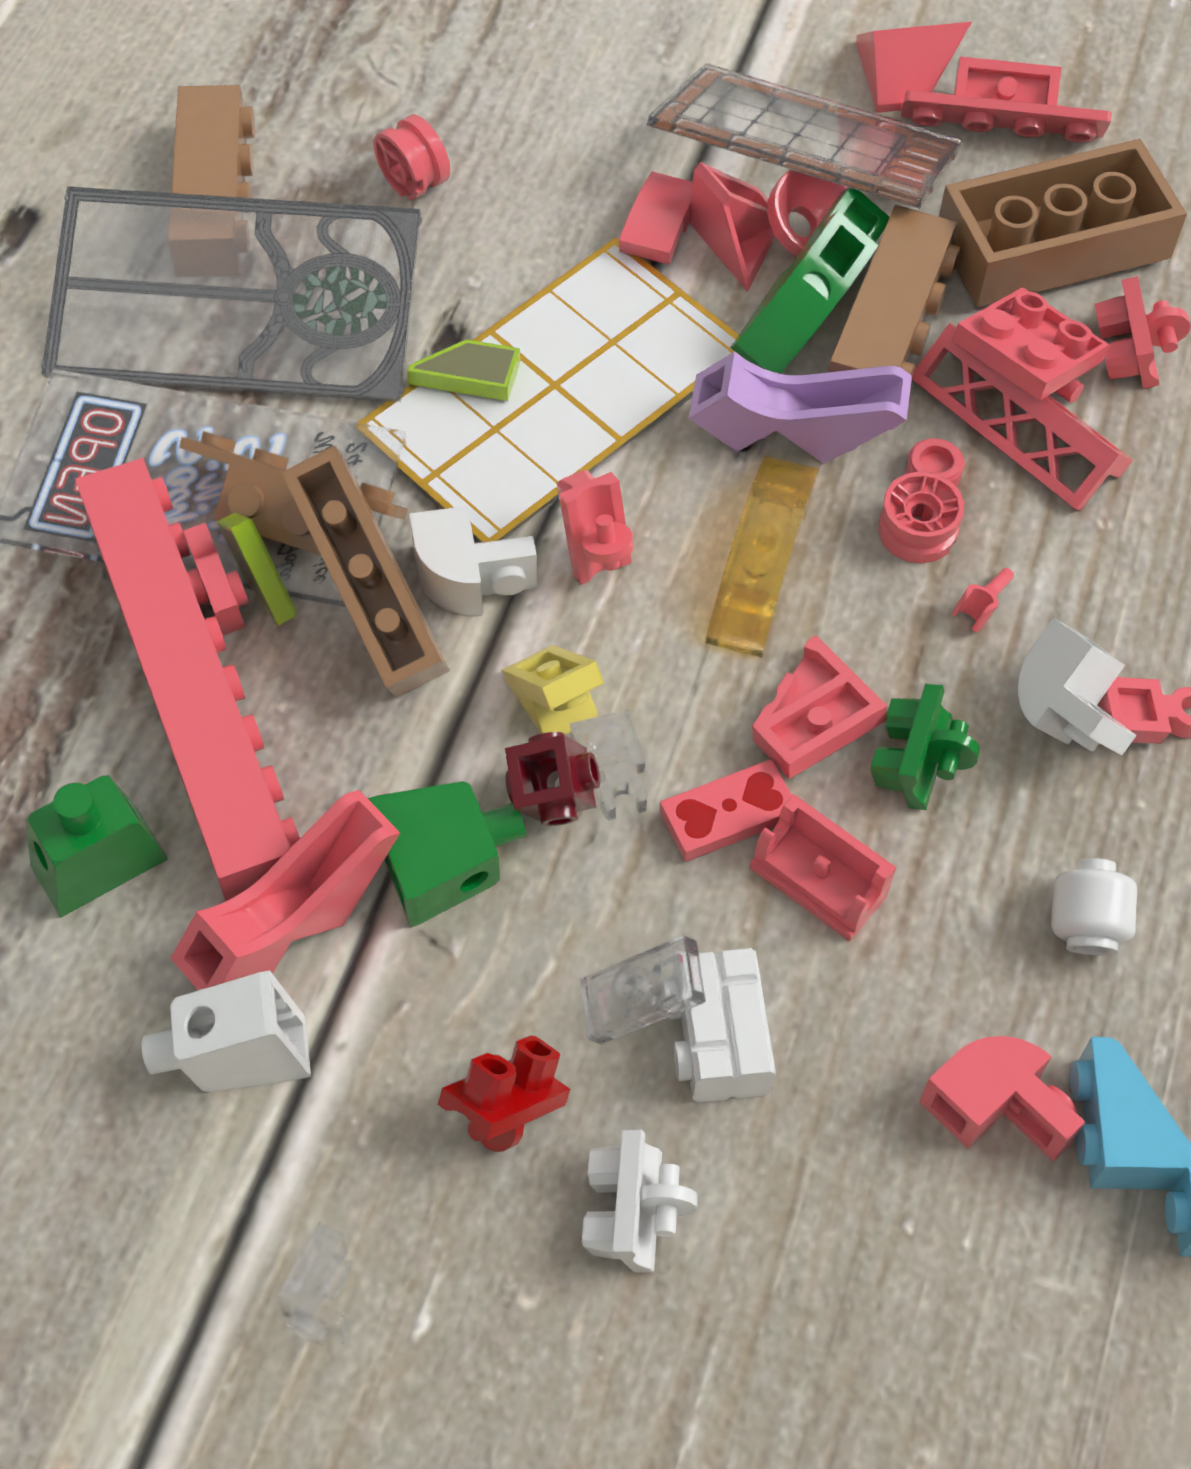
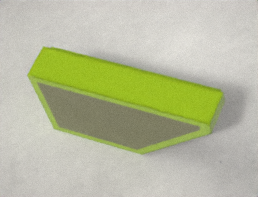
(469, 369)
(257, 566)

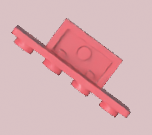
(1007, 97)

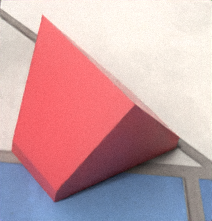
(906, 60)
(731, 221)

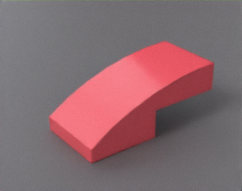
(657, 218)

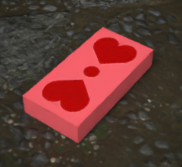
(725, 810)

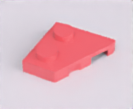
(816, 711)

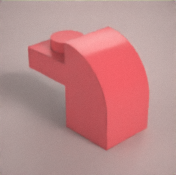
(1000, 1079)

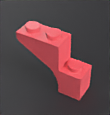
(298, 897)

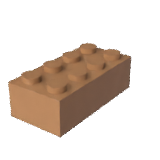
(1062, 221)

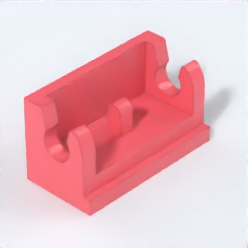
(822, 868)

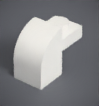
(458, 571)
(1063, 685)

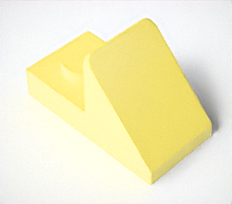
(555, 687)

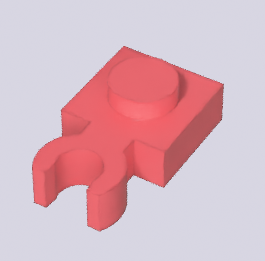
(223, 589)
(1146, 711)

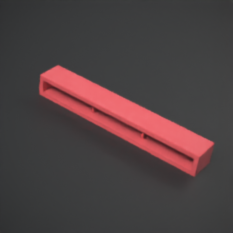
(185, 676)

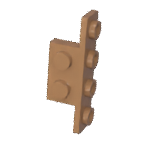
(260, 493)

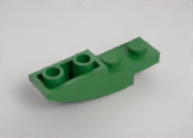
(813, 282)

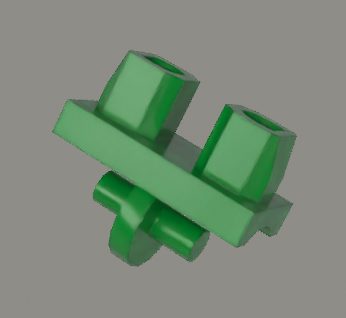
(933, 747)

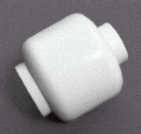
(1094, 908)

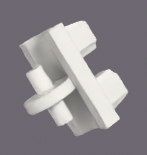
(645, 1201)

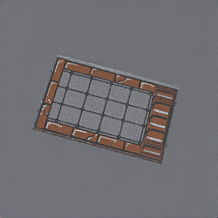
(808, 134)

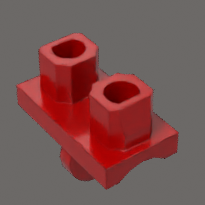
(507, 1094)

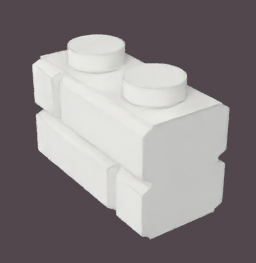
(728, 1036)

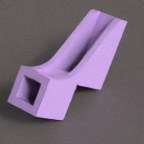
(815, 411)

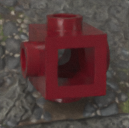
(533, 775)

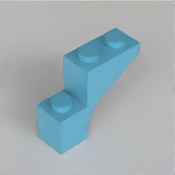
(1130, 1134)

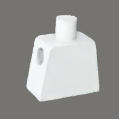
(233, 1036)

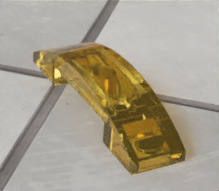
(761, 556)

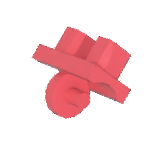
(1126, 314)
(594, 524)

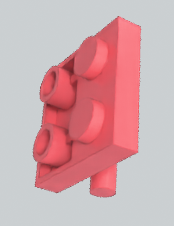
(1032, 345)

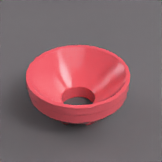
(803, 195)

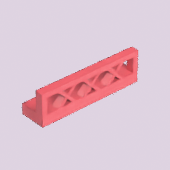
(1048, 411)

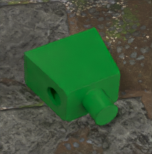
(89, 843)
(444, 846)

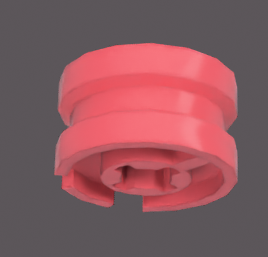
(411, 157)
(939, 509)

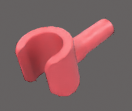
(982, 601)

